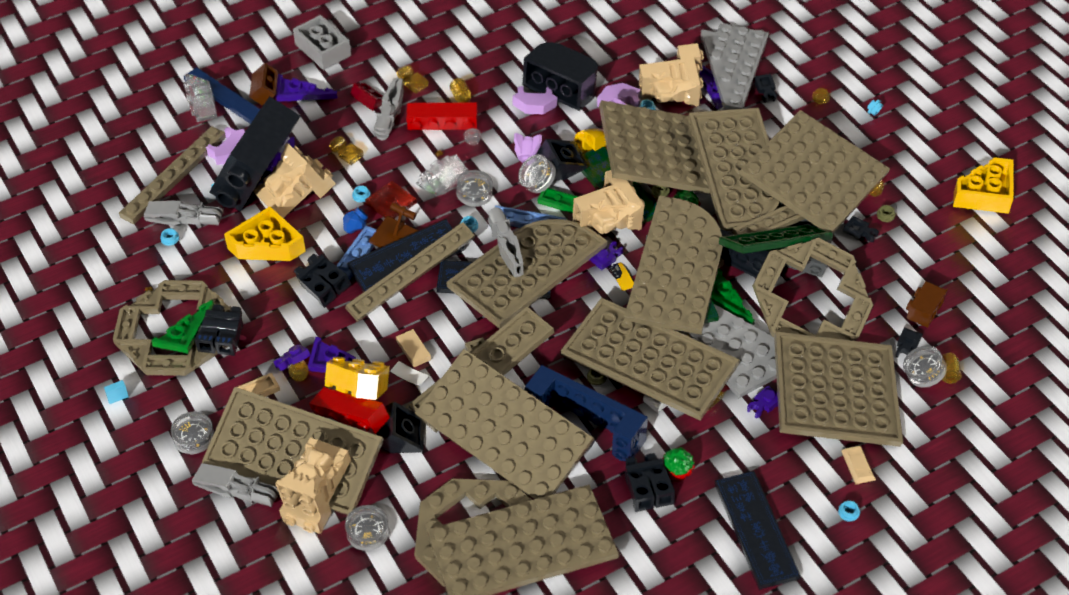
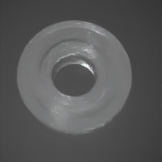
(472, 136)

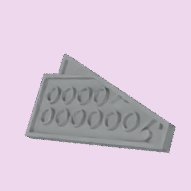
(734, 61)
(745, 342)

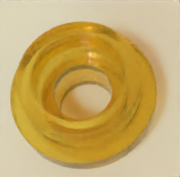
(821, 96)
(298, 375)

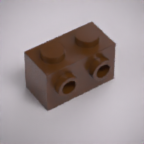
(263, 84)
(925, 304)

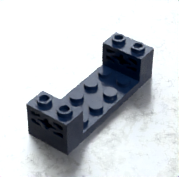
(626, 424)

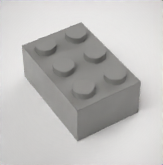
(322, 42)

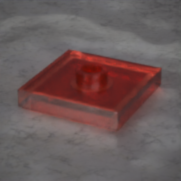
(384, 197)

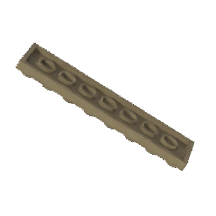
(505, 346)

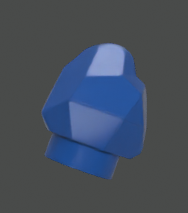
(354, 220)

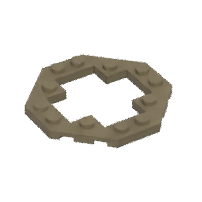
(797, 257)
(150, 303)
(441, 500)

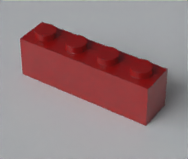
(441, 116)
(349, 410)

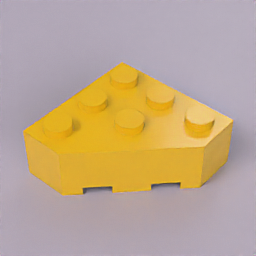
(986, 187)
(265, 238)
(360, 378)

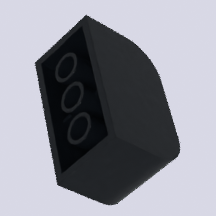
(562, 70)

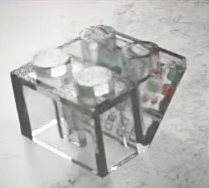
(200, 97)
(442, 175)

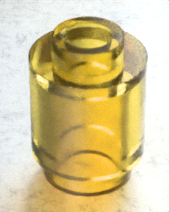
(460, 90)
(953, 371)

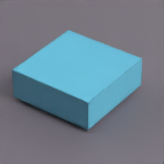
(116, 392)

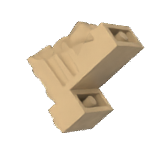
(675, 78)
(293, 181)
(610, 207)
(311, 485)

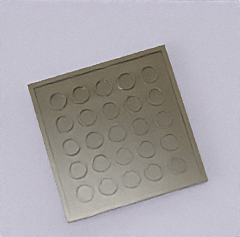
(652, 147)
(815, 172)
(837, 389)

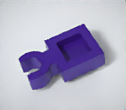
(607, 256)
(294, 355)
(764, 400)

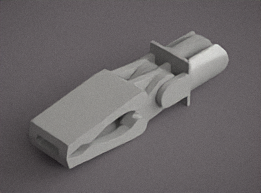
(390, 109)
(178, 213)
(501, 228)
(228, 483)

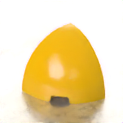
(590, 139)

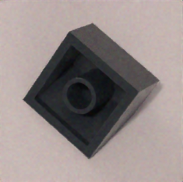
(564, 156)
(402, 431)

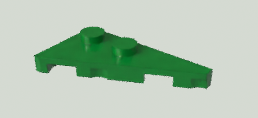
(728, 299)
(183, 334)

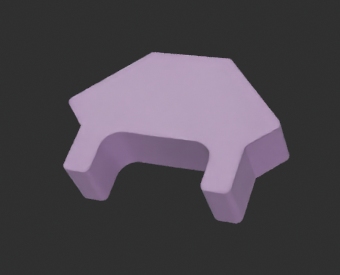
(621, 94)
(534, 102)
(223, 151)

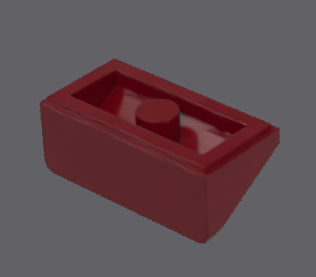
(367, 95)

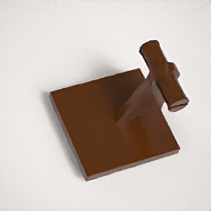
(393, 230)

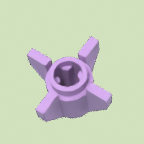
(526, 146)

